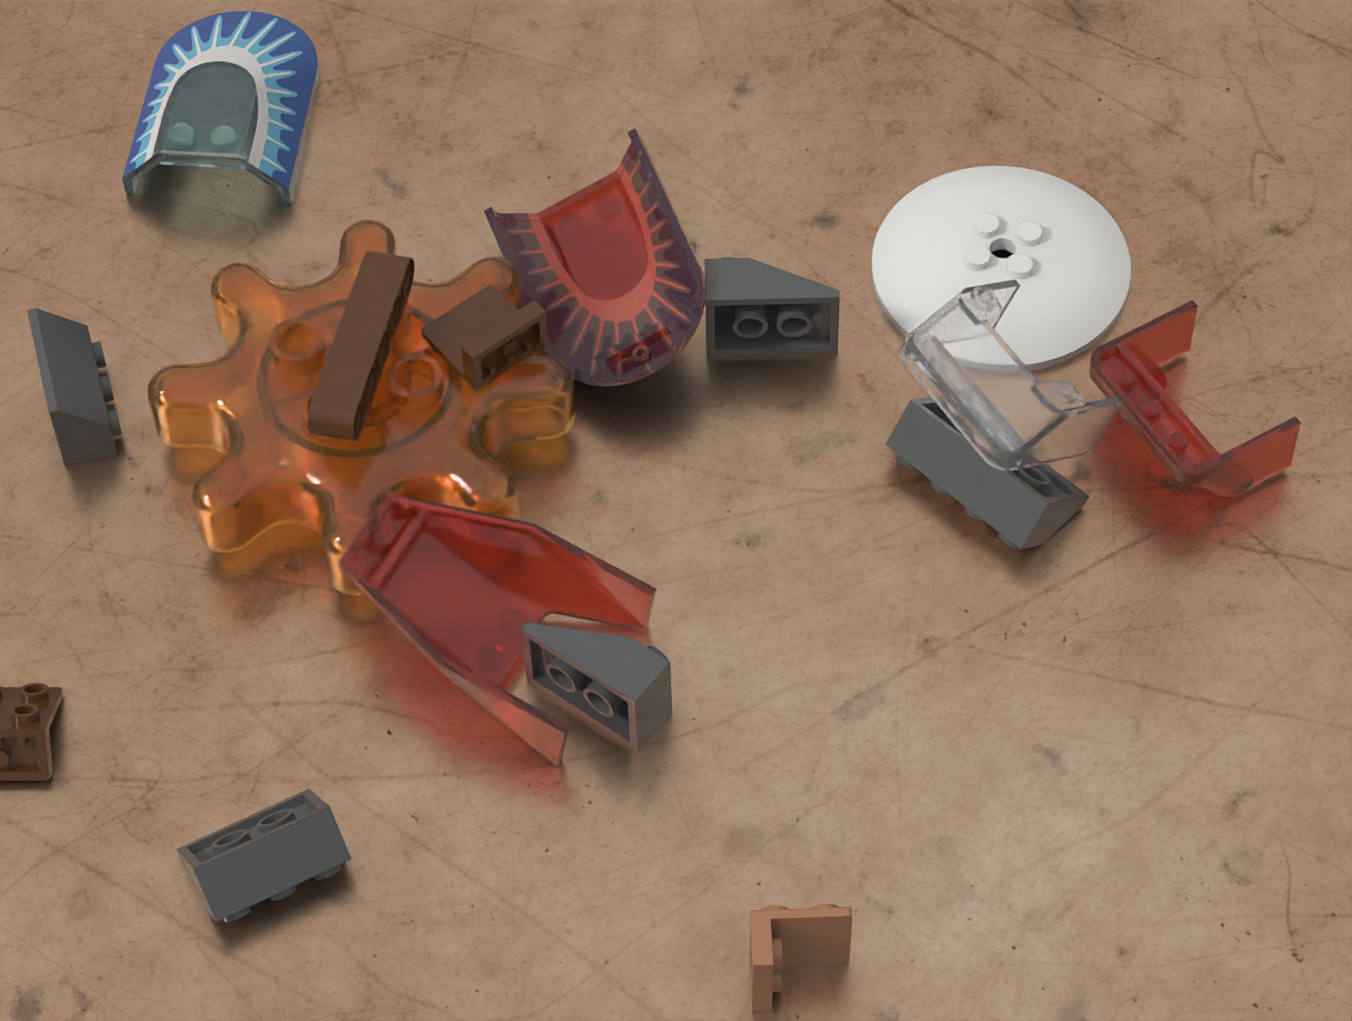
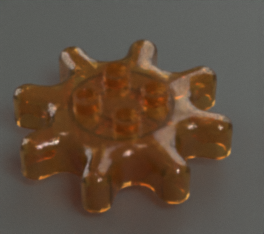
(422, 434)

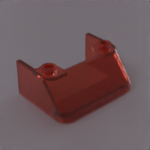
(1131, 372)

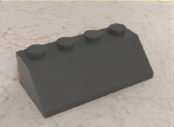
(1019, 503)

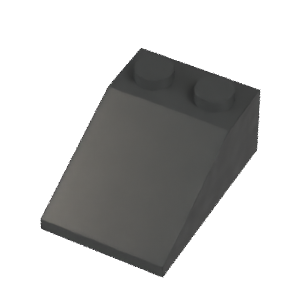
(767, 310)
(601, 678)

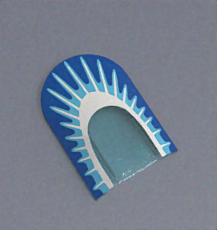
(229, 97)

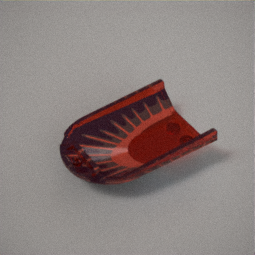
(609, 273)

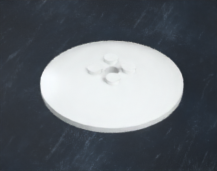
(1062, 247)

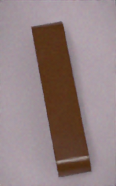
(361, 346)

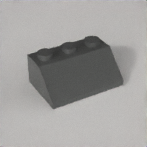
(74, 387)
(265, 855)

